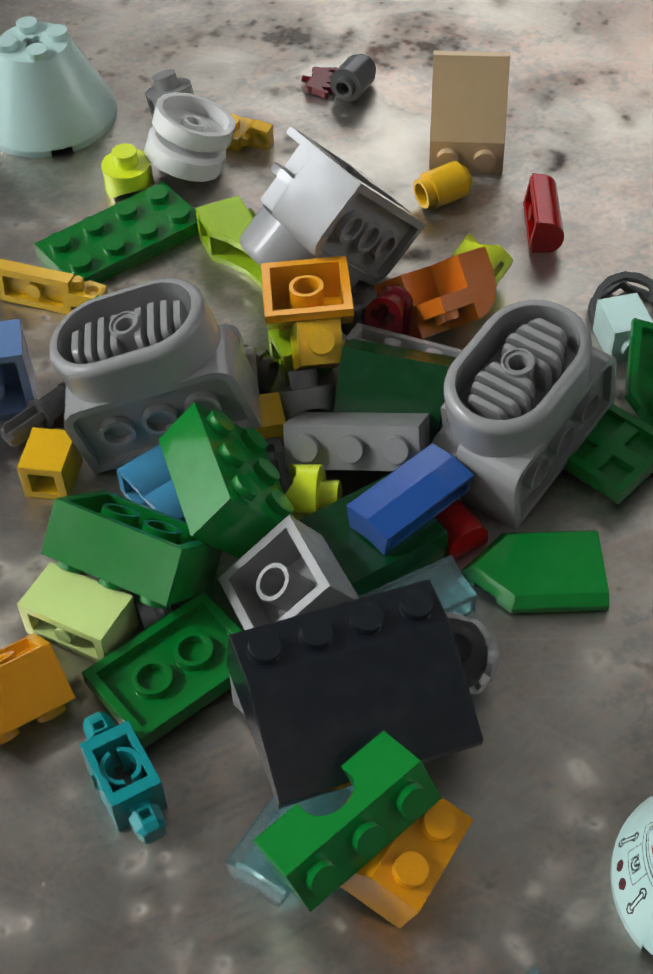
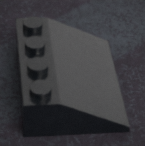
(343, 675)

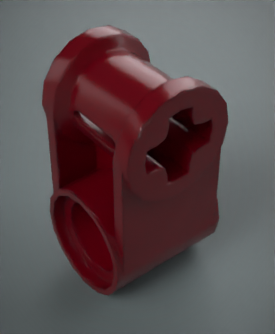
(390, 310)

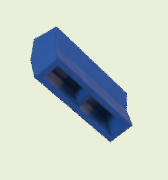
(409, 497)

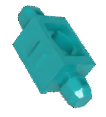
(131, 805)

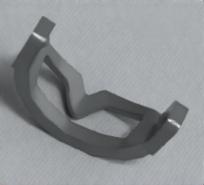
(619, 281)

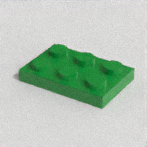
(166, 670)

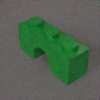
(324, 851)

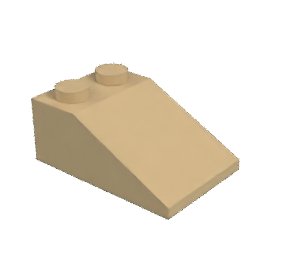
(469, 109)

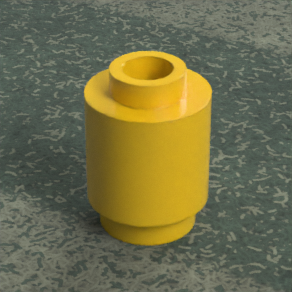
(442, 185)

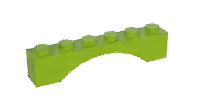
(220, 232)

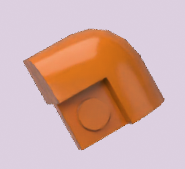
(448, 292)

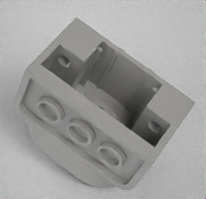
(329, 210)
(142, 362)
(523, 404)

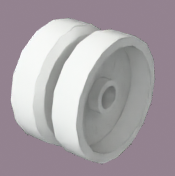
(189, 137)

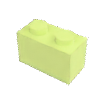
(78, 613)

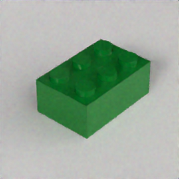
(223, 480)
(129, 548)

